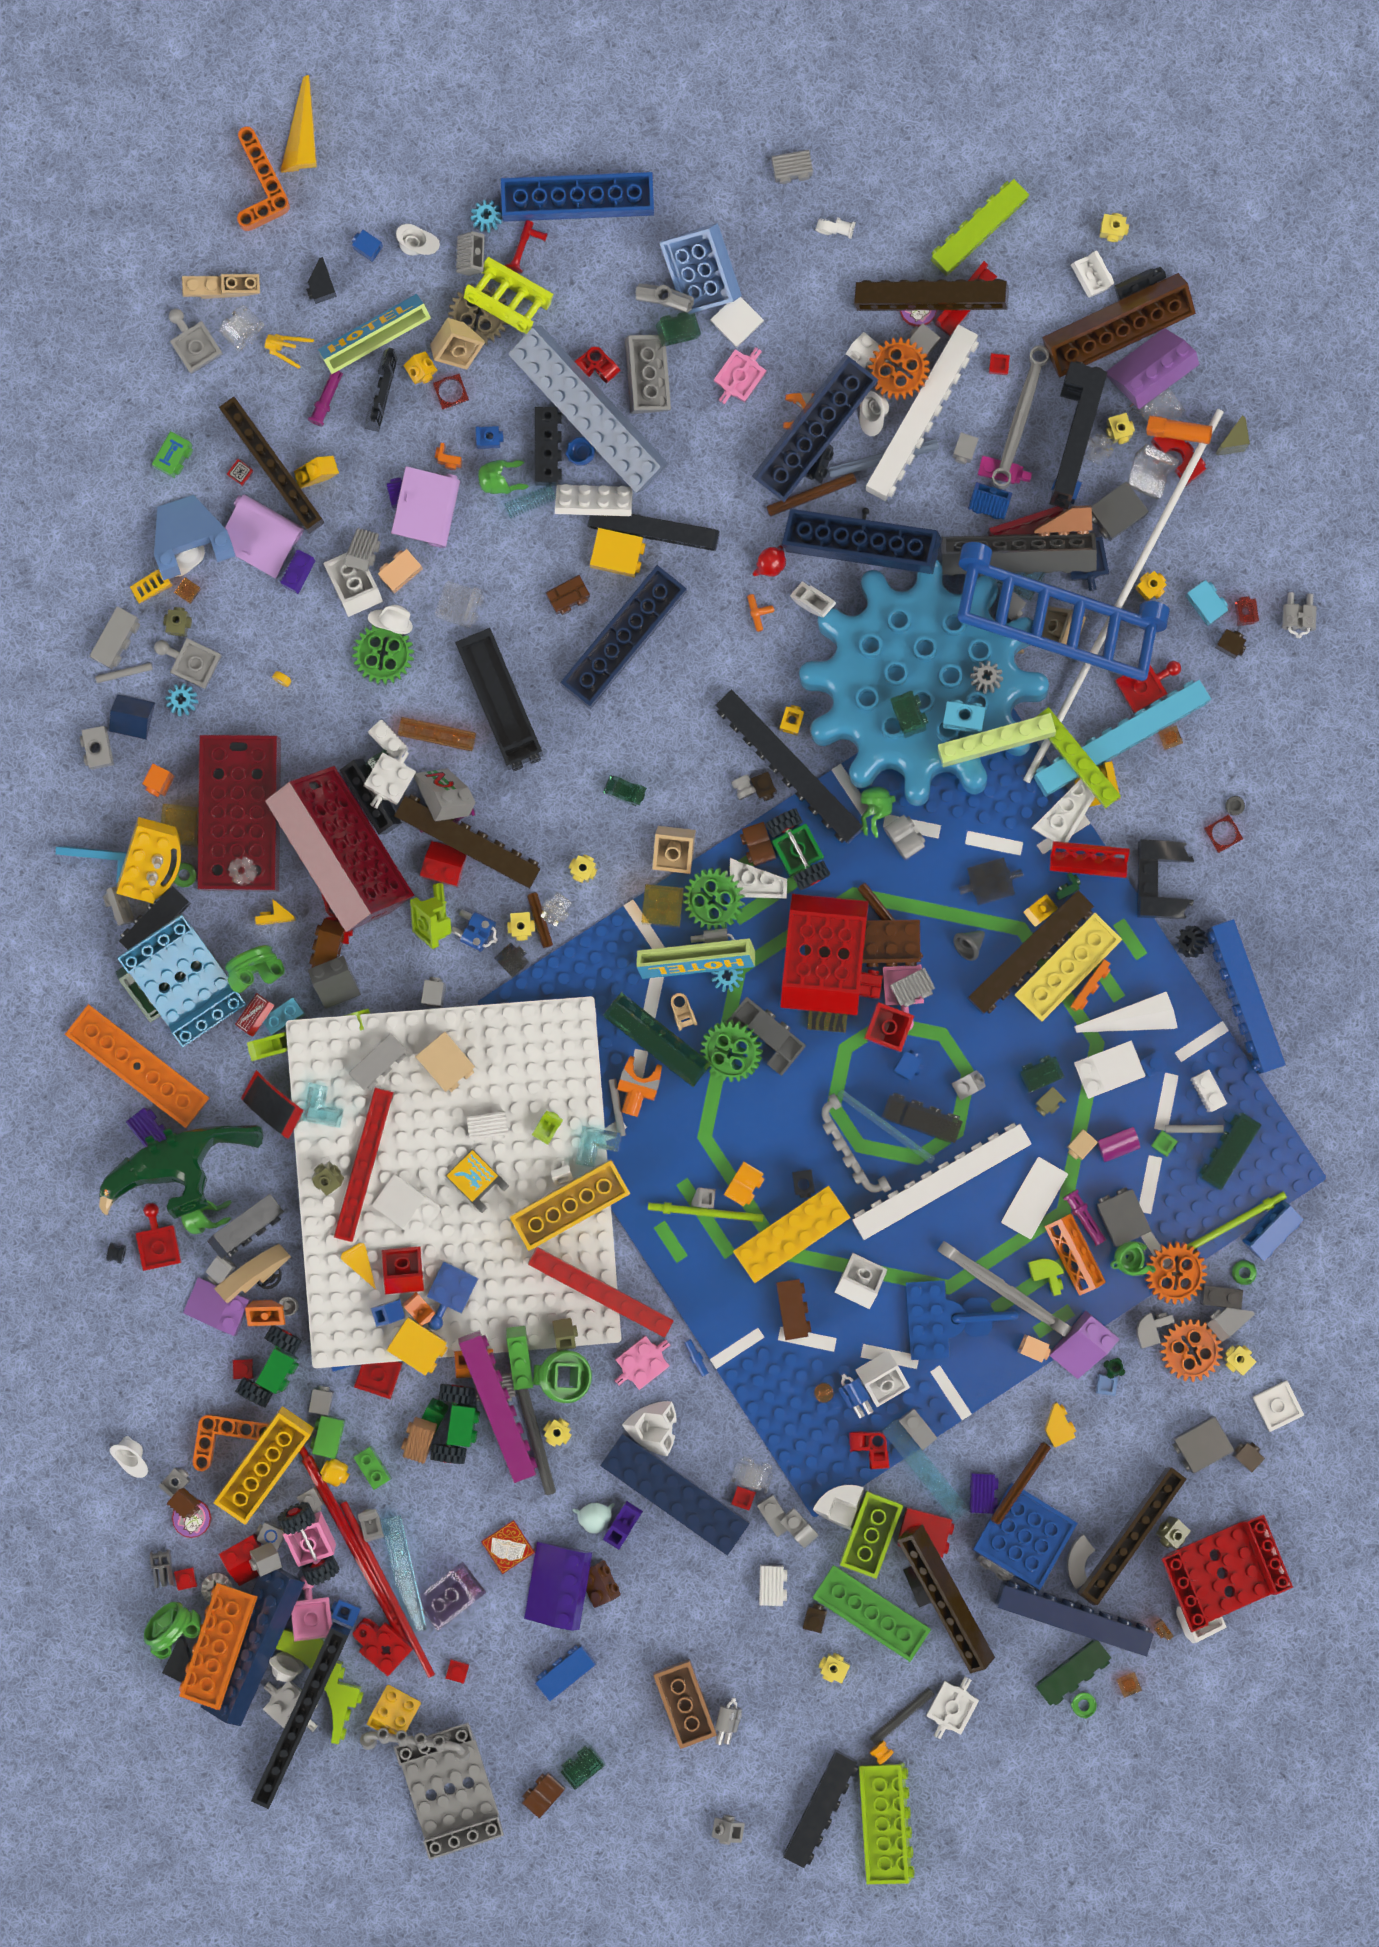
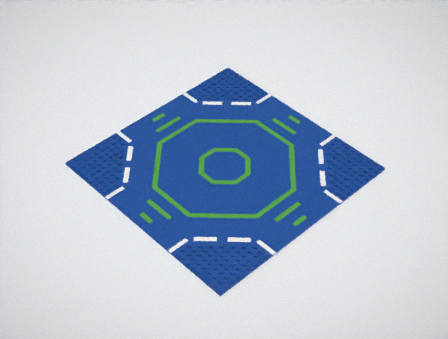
(776, 1121)

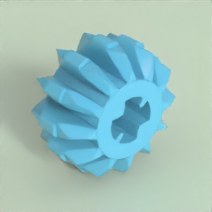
(479, 214)
(186, 693)
(727, 983)

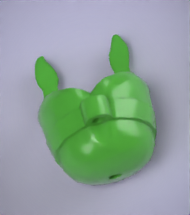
(492, 480)
(879, 803)
(197, 1222)
(1134, 1262)

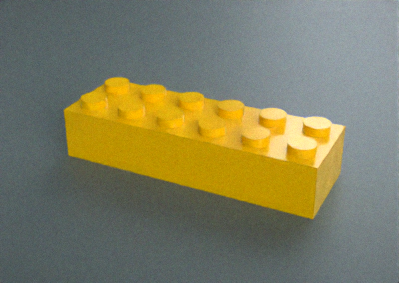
(569, 1205)
(791, 1234)
(263, 1465)

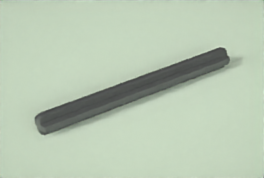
(536, 1441)

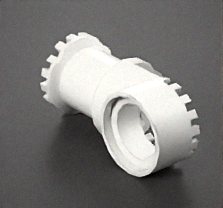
(841, 227)

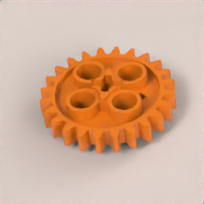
(909, 354)
(1192, 1272)
(1205, 1340)

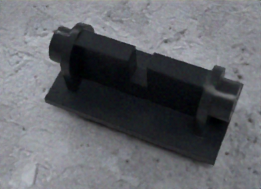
(819, 468)

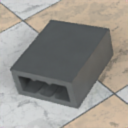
(1118, 511)
(334, 982)
(1122, 1216)
(1202, 1445)

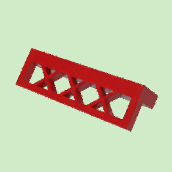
(951, 318)
(1088, 862)

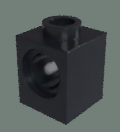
(806, 1174)

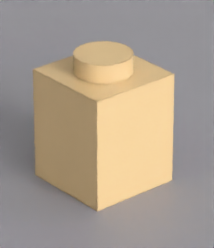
(1081, 1145)

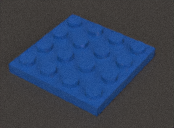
(1026, 1539)

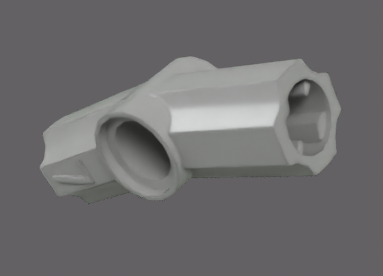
(654, 294)

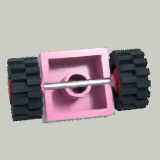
(309, 1542)

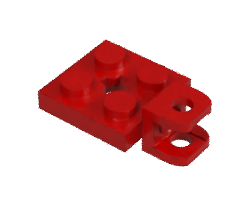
(374, 1637)

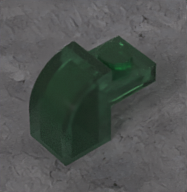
(624, 790)

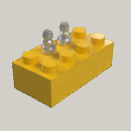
(149, 861)

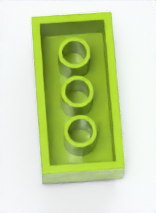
(871, 1534)

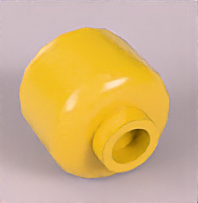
(334, 1472)

